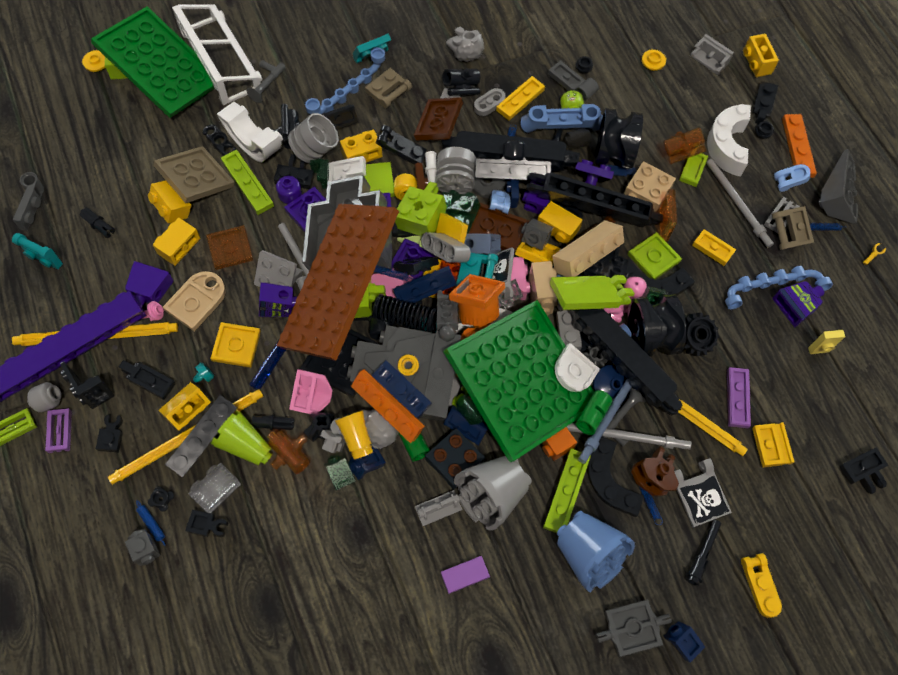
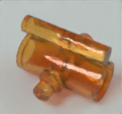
(684, 145)
(288, 451)

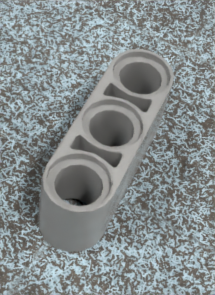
(445, 247)

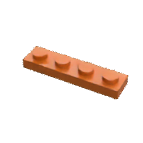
(798, 142)
(387, 406)

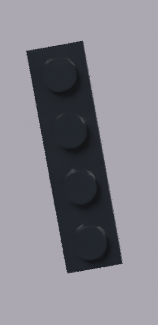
(200, 436)

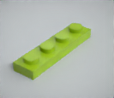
(247, 182)
(566, 492)

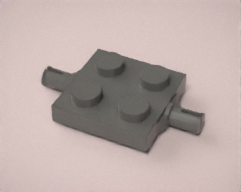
(633, 628)

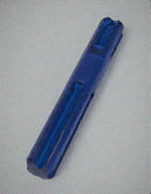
(267, 367)

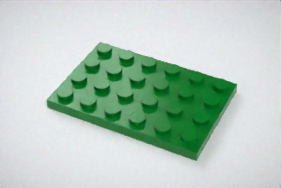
(155, 61)

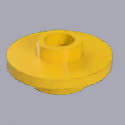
(653, 59)
(94, 61)

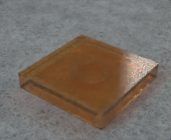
(668, 209)
(229, 247)

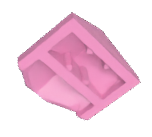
(310, 392)

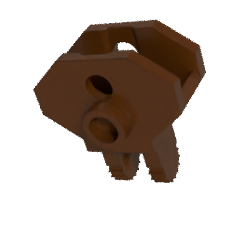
(657, 472)

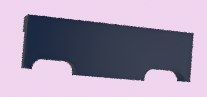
(619, 171)

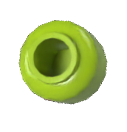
(571, 99)

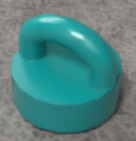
(203, 373)

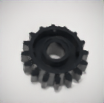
(707, 334)

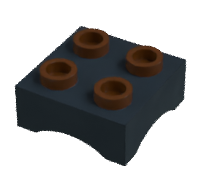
(453, 456)

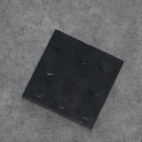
(337, 370)

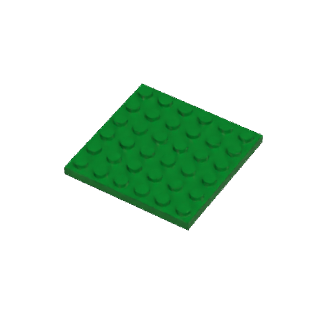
(514, 379)

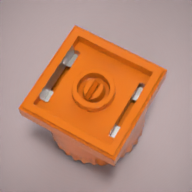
(477, 300)

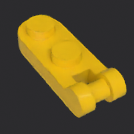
(762, 585)

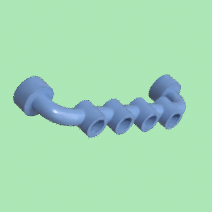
(313, 105)
(780, 277)

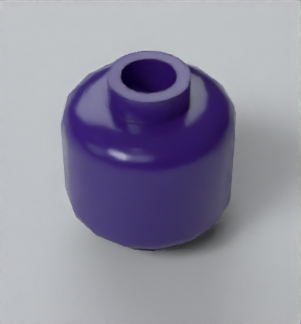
(288, 189)

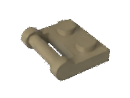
(385, 84)
(798, 227)

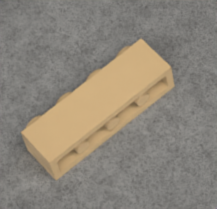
(588, 249)

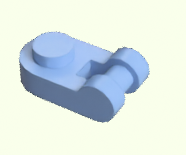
(799, 175)
(500, 200)

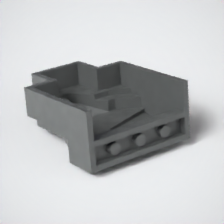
(320, 214)
(434, 374)

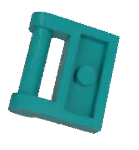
(364, 50)
(32, 250)
(474, 266)

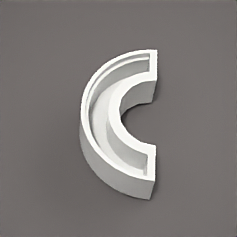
(251, 139)
(721, 145)

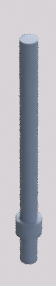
(593, 442)

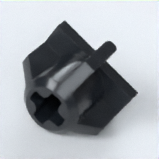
(319, 422)

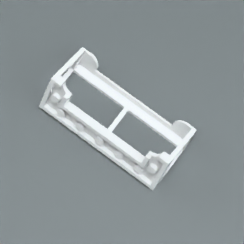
(188, 31)

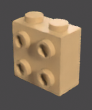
(650, 185)
(540, 287)

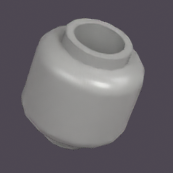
(44, 397)

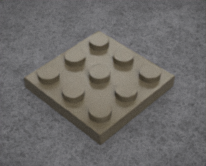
(194, 174)

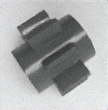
(595, 356)

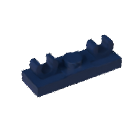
(425, 286)
(402, 389)

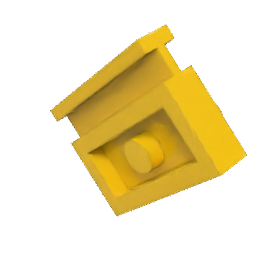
(773, 445)

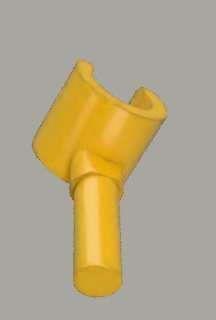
(873, 254)

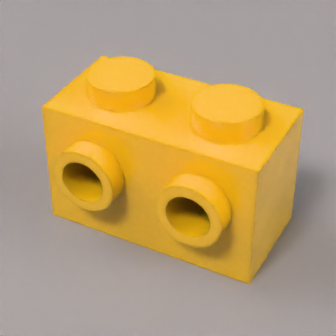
(760, 55)
(361, 145)
(168, 202)
(564, 222)
(176, 241)
(184, 406)

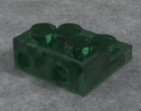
(462, 206)

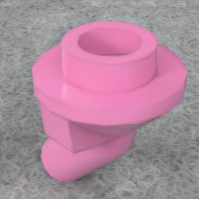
(154, 311)

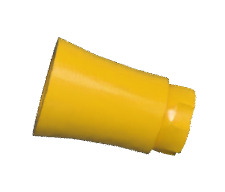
(355, 434)

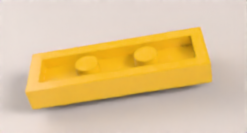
(520, 98)

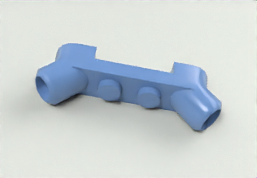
(541, 118)

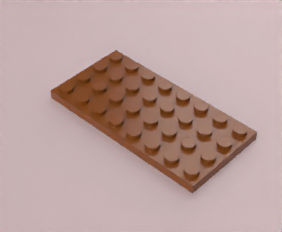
(337, 280)

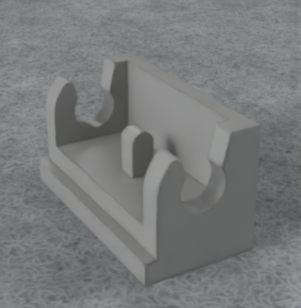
(712, 54)

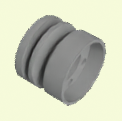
(313, 137)
(456, 170)

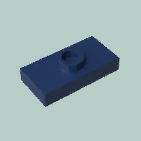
(513, 188)
(472, 432)

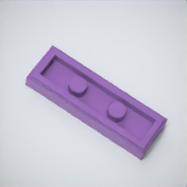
(738, 397)

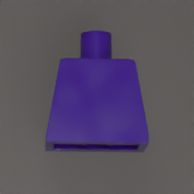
(148, 283)

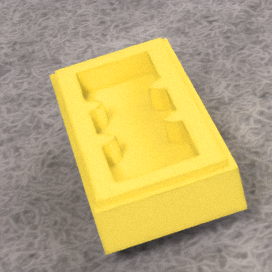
(826, 342)

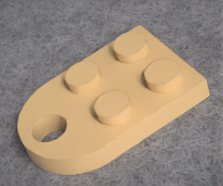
(196, 300)

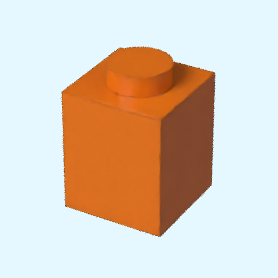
(559, 444)

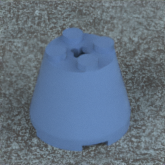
(593, 550)

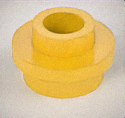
(408, 358)

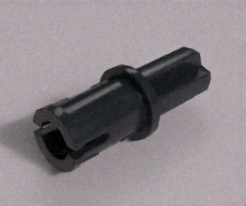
(96, 222)
(272, 422)

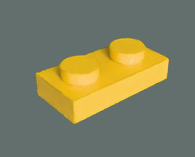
(714, 247)

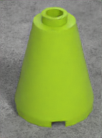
(242, 440)

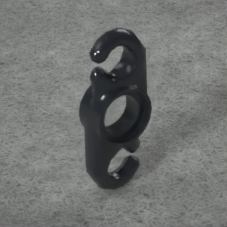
(218, 134)

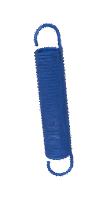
(150, 522)

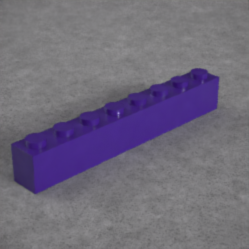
(68, 343)

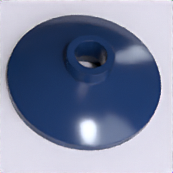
(605, 379)

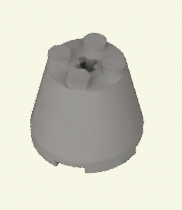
(492, 490)

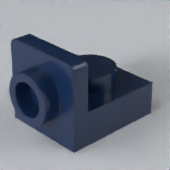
(366, 463)
(685, 640)

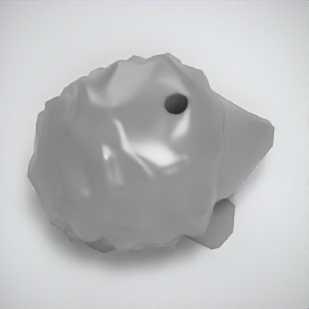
(466, 45)
(379, 429)

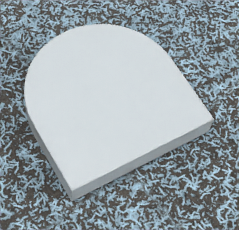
(574, 369)

